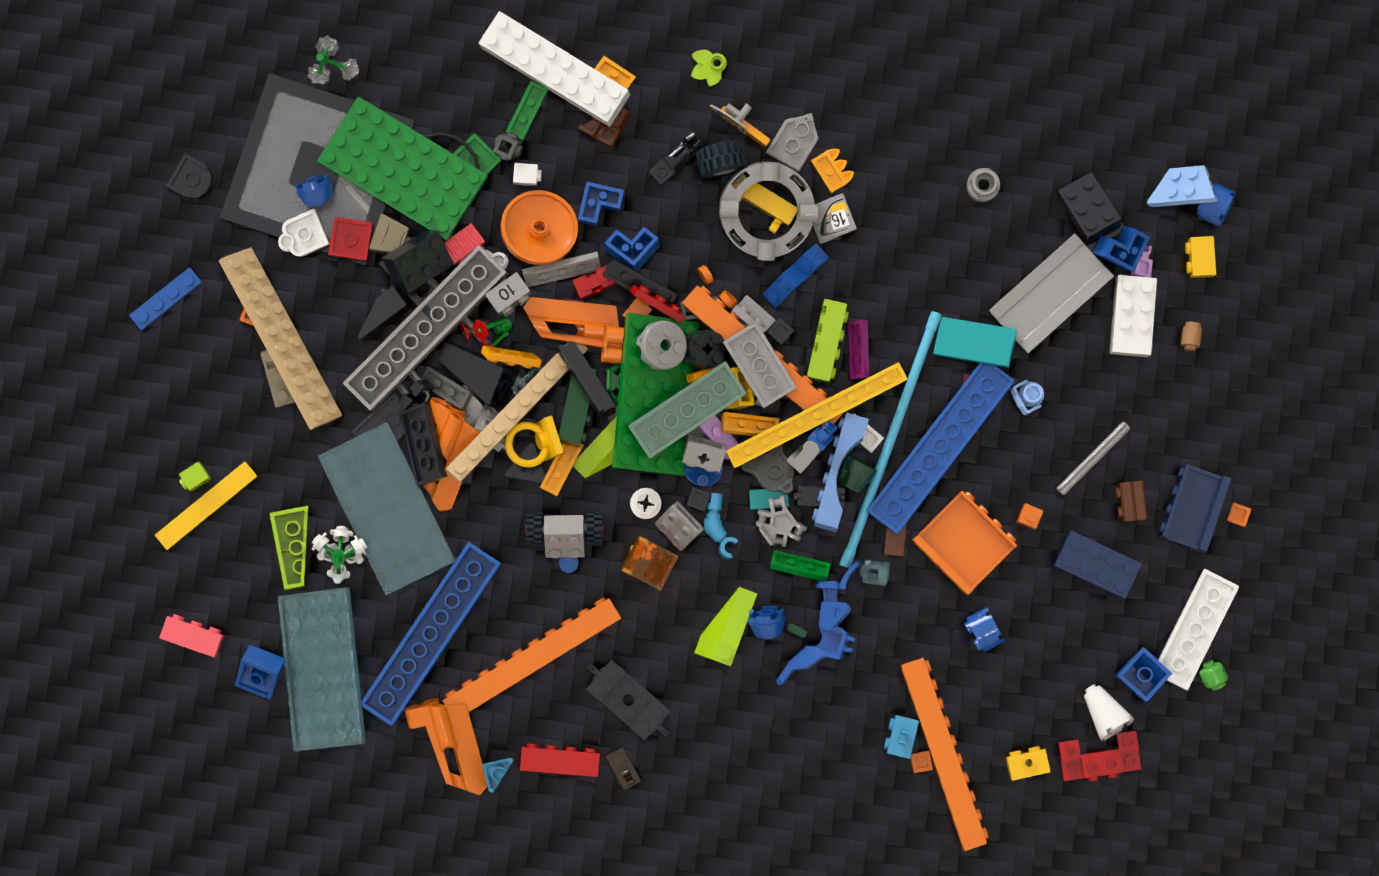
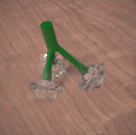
(327, 47)

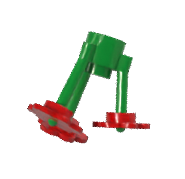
(500, 326)

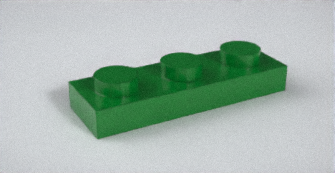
(527, 110)
(800, 565)

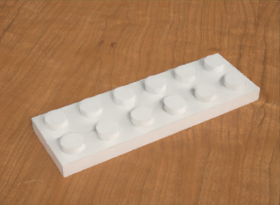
(1197, 627)

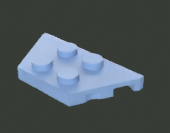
(1183, 187)

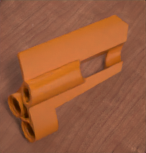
(595, 324)
(454, 437)
(451, 728)

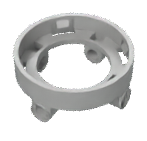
(729, 207)

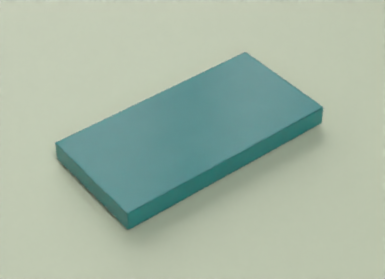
(975, 342)

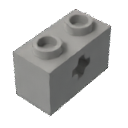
(713, 451)

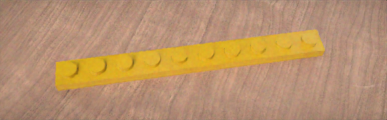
(816, 415)

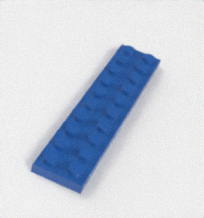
(940, 446)

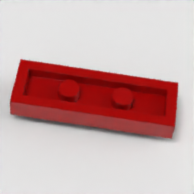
(657, 302)

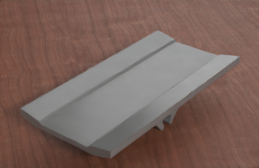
(1051, 293)

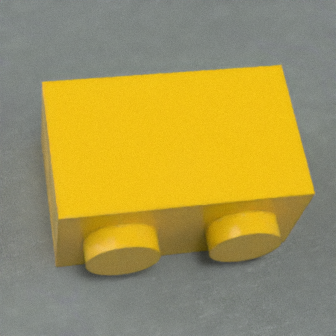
(1201, 257)

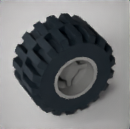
(721, 159)

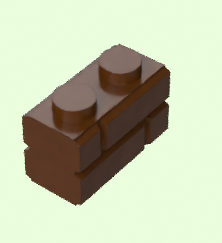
(1131, 501)

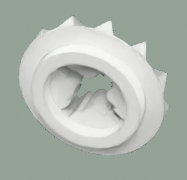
(653, 498)

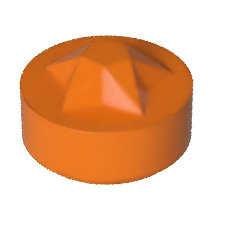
(728, 299)

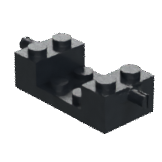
(610, 687)

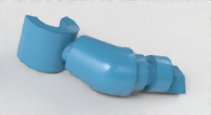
(714, 527)

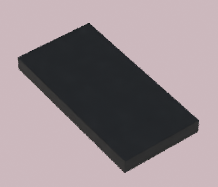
(423, 444)

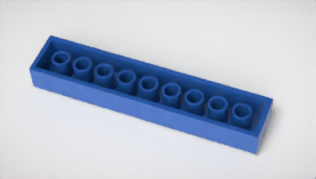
(430, 634)

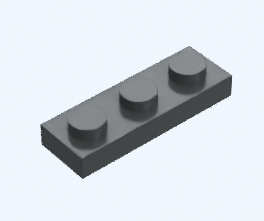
(448, 388)

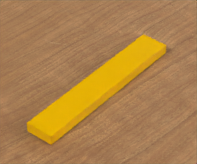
(206, 505)

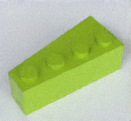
(827, 340)
(290, 540)

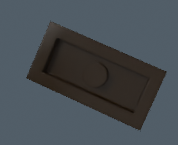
(623, 768)

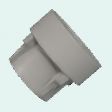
(986, 175)

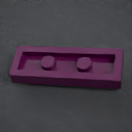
(858, 349)

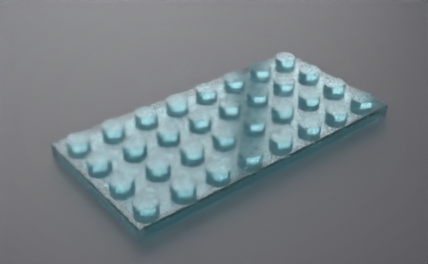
(386, 508)
(321, 669)

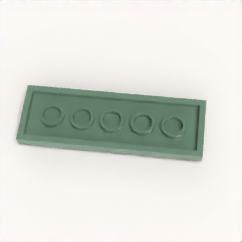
(687, 409)

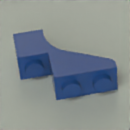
(795, 275)

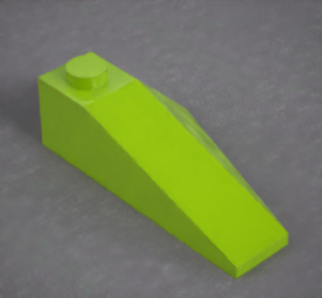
(598, 453)
(725, 631)

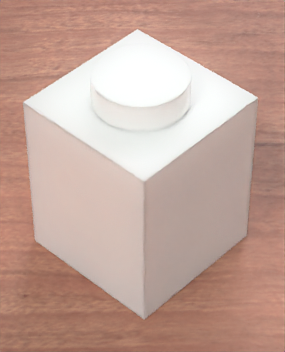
(526, 174)

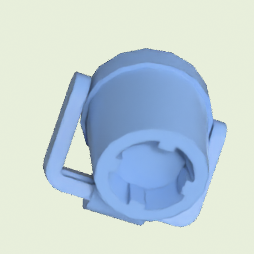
(1029, 395)

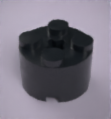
(704, 349)

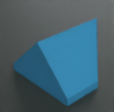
(495, 771)

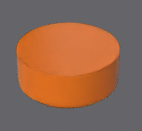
(705, 274)

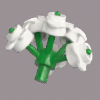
(336, 555)

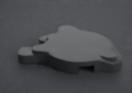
(772, 471)

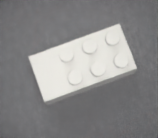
(1133, 316)

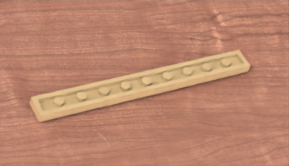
(508, 417)

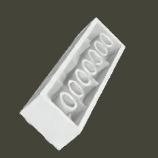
(554, 69)

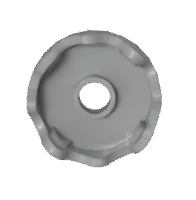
(651, 348)

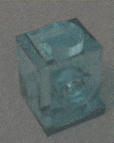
(879, 578)

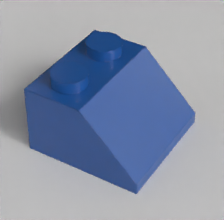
(259, 672)
(1143, 674)

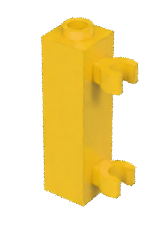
(769, 203)

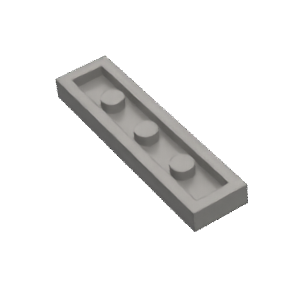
(561, 269)

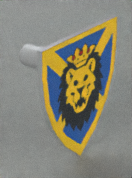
(739, 116)

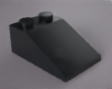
(384, 311)

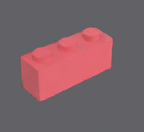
(192, 635)

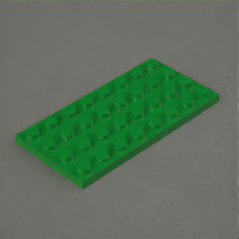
(402, 168)
(642, 391)

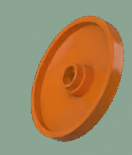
(539, 227)

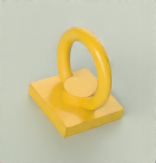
(546, 440)

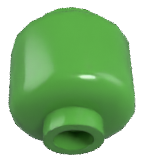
(1213, 675)

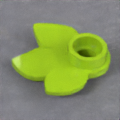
(706, 69)

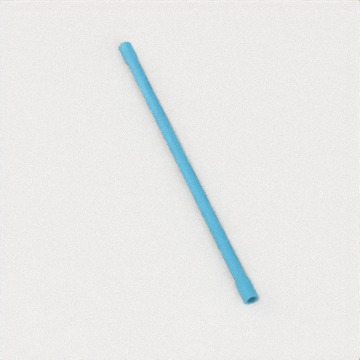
(930, 329)

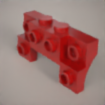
(1100, 763)

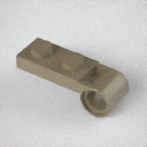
(277, 386)

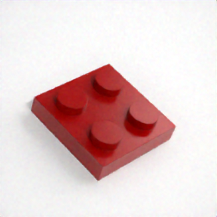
(350, 238)

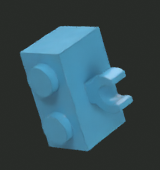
(901, 737)

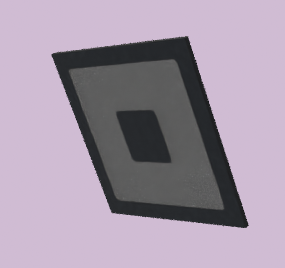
(283, 149)

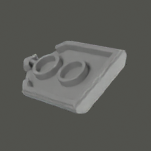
(794, 141)

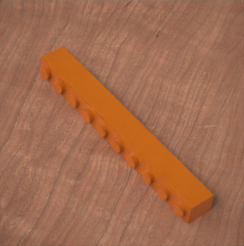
(716, 318)
(535, 657)
(943, 754)

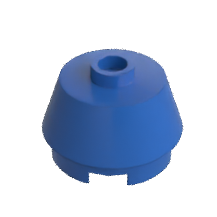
(315, 190)
(767, 622)

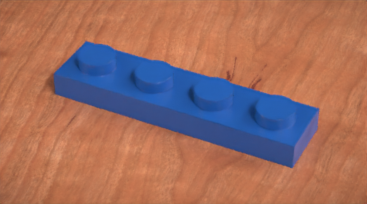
(165, 299)

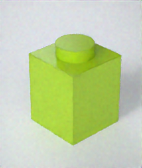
(194, 477)

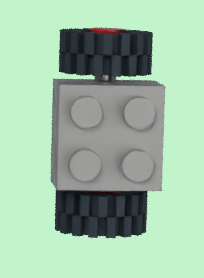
(564, 533)

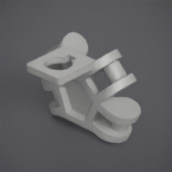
(780, 523)

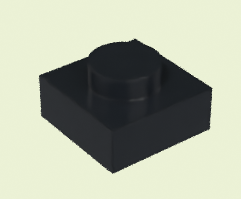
(780, 331)
(698, 499)

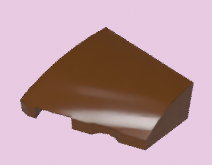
(604, 133)

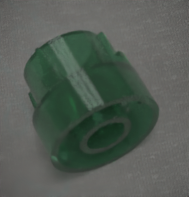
(856, 473)

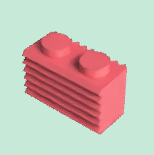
(463, 244)

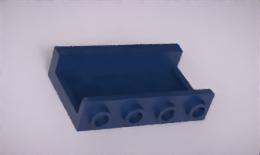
(1194, 507)

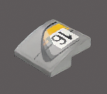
(833, 219)

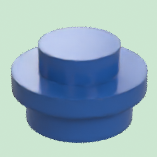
(568, 564)

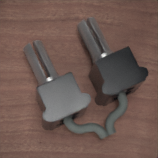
(420, 388)

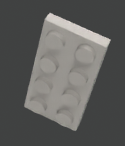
(759, 364)

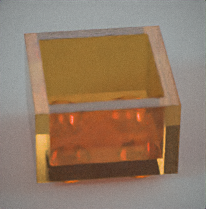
(649, 563)

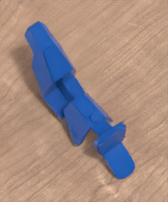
(834, 638)

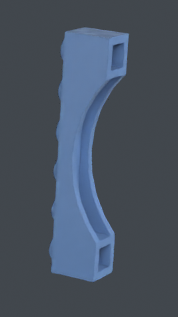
(851, 435)

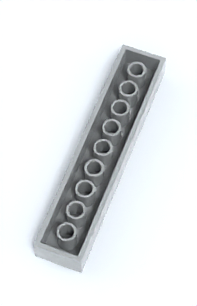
(419, 335)

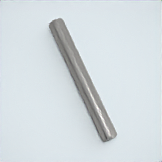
(1093, 458)

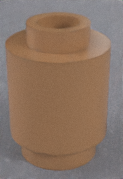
(1191, 336)

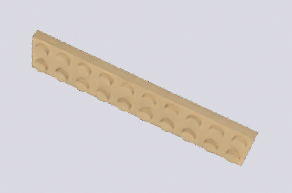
(280, 338)

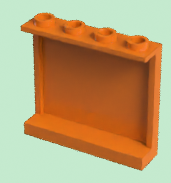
(965, 542)

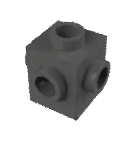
(502, 149)

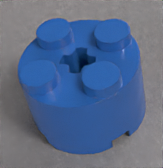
(1217, 211)
(984, 629)

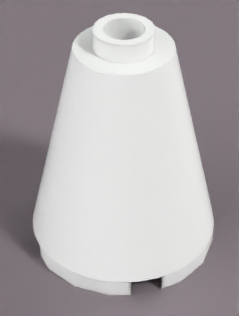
(1106, 712)

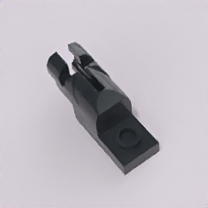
(675, 159)

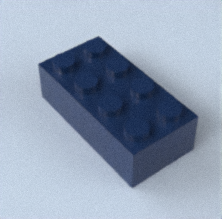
(1097, 565)

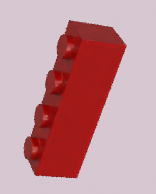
(560, 761)

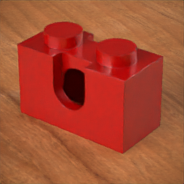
(586, 283)

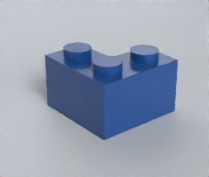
(596, 198)
(1125, 251)
(634, 252)

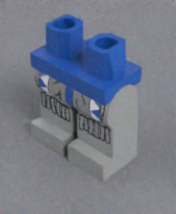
(812, 447)

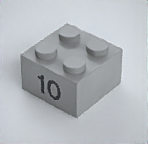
(508, 295)

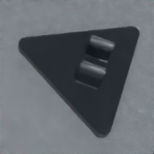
(533, 474)

